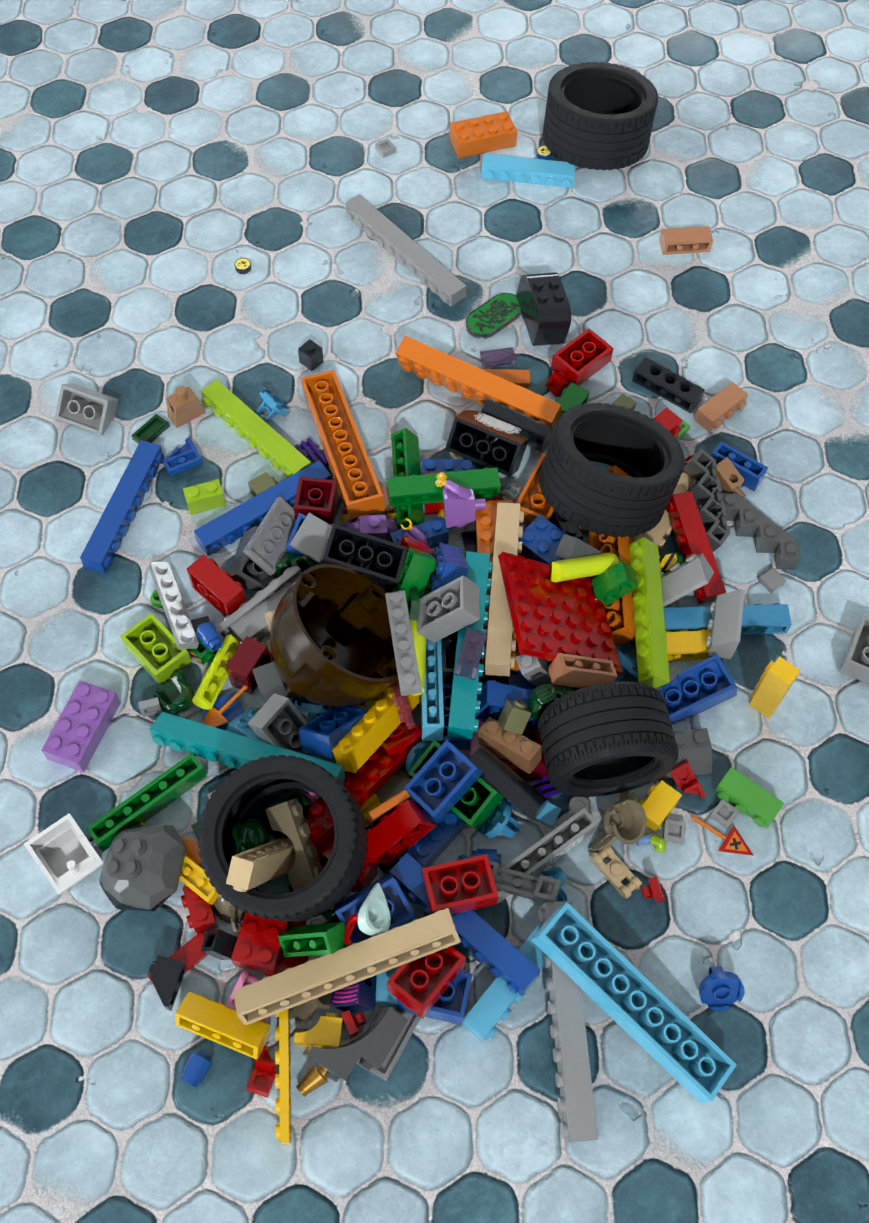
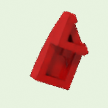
(685, 779)
(262, 1075)

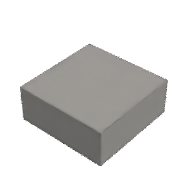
(385, 148)
(772, 580)
(150, 707)
(724, 814)
(674, 831)

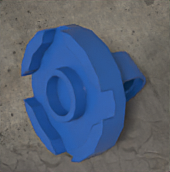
(721, 989)

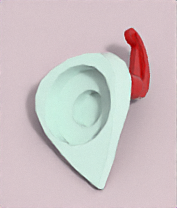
(372, 916)

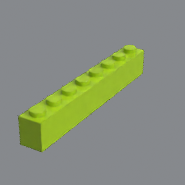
(253, 429)
(649, 614)

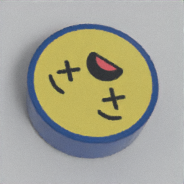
(543, 153)

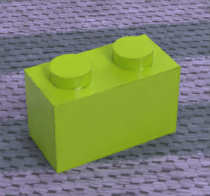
(204, 496)

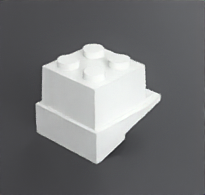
(64, 854)

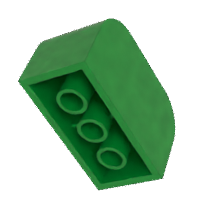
(478, 800)

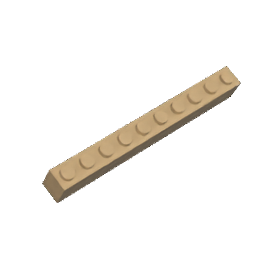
(500, 622)
(345, 966)

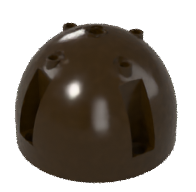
(333, 637)

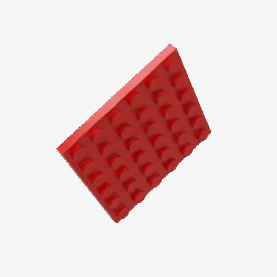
(555, 615)

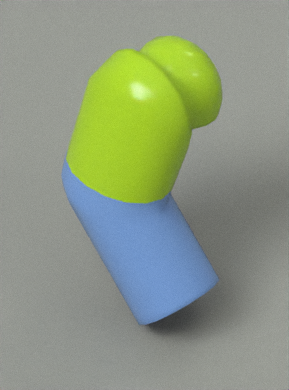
(657, 841)

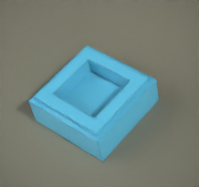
(548, 815)

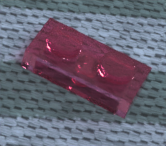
(405, 714)

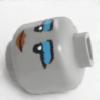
(510, 492)

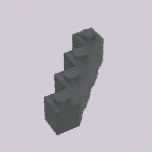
(707, 493)
(767, 534)

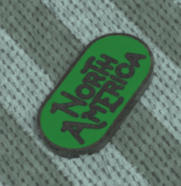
(493, 315)

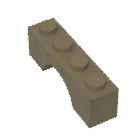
(290, 820)

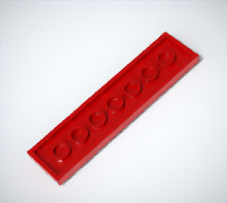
(360, 785)

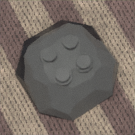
(143, 867)

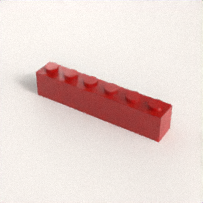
(694, 540)

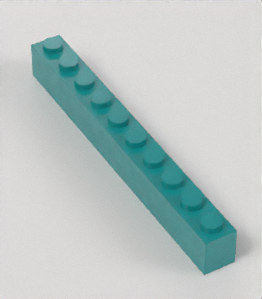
(465, 690)
(222, 745)

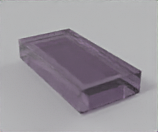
(498, 357)

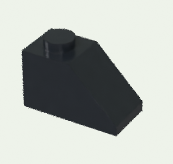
(167, 979)

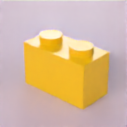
(659, 804)

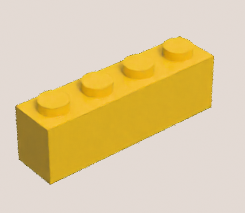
(686, 645)
(773, 686)
(221, 1025)

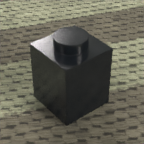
(310, 355)
(219, 944)

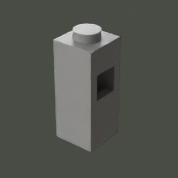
(531, 666)

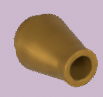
(312, 1080)

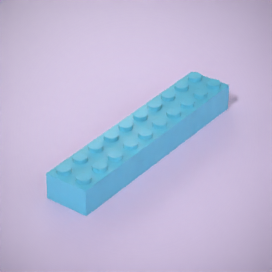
(634, 1003)

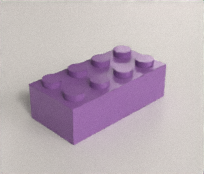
(81, 726)

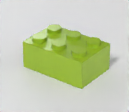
(155, 648)

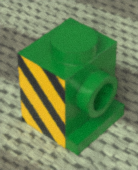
(668, 560)
(205, 656)

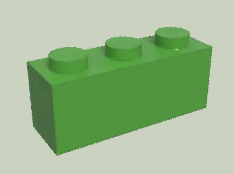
(748, 798)

